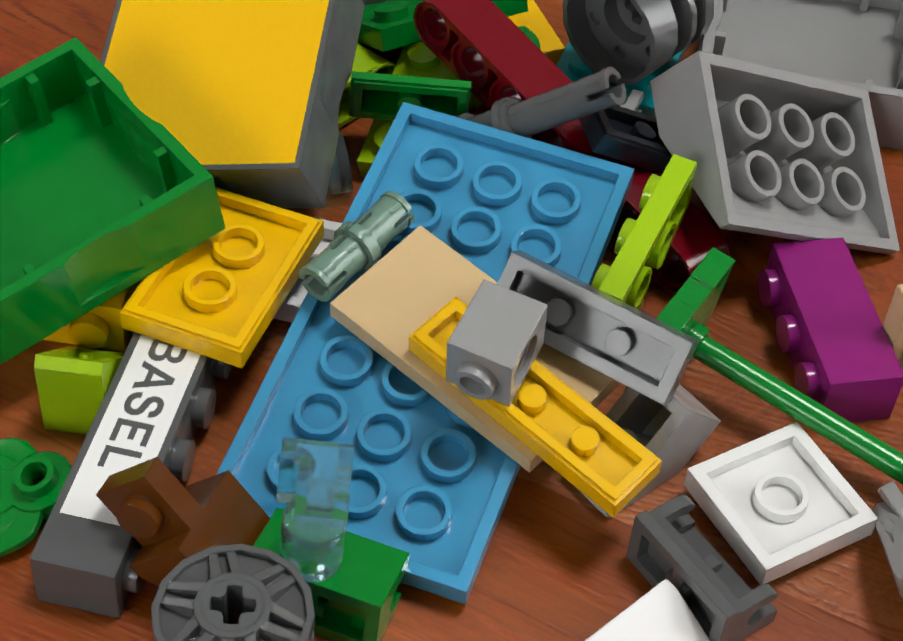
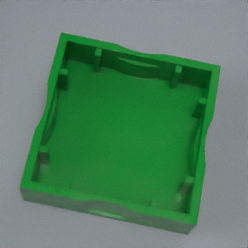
(86, 194)

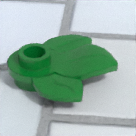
(27, 490)

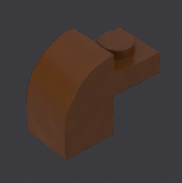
(179, 519)

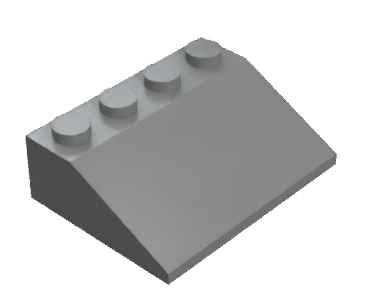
(778, 151)

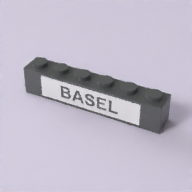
(147, 413)

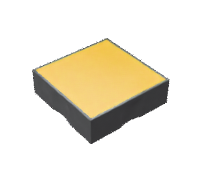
(242, 85)

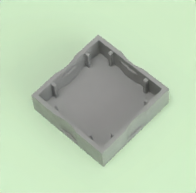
(824, 39)

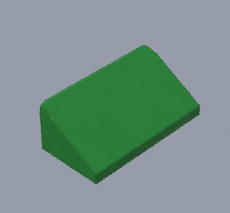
(383, 94)

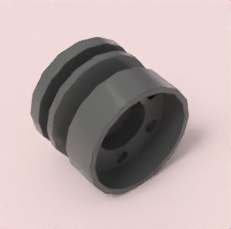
(634, 33)
(233, 596)

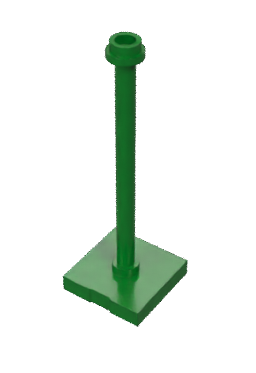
(691, 312)

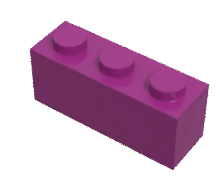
(830, 329)

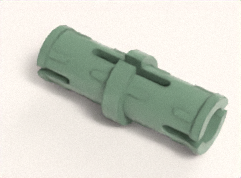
(356, 246)

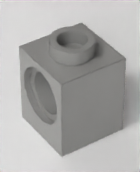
(495, 343)

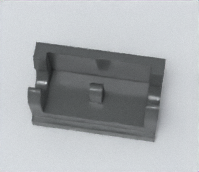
(671, 548)

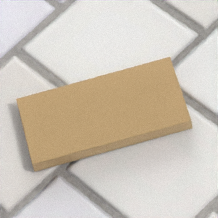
(406, 292)

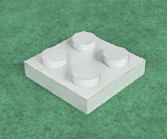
(779, 502)

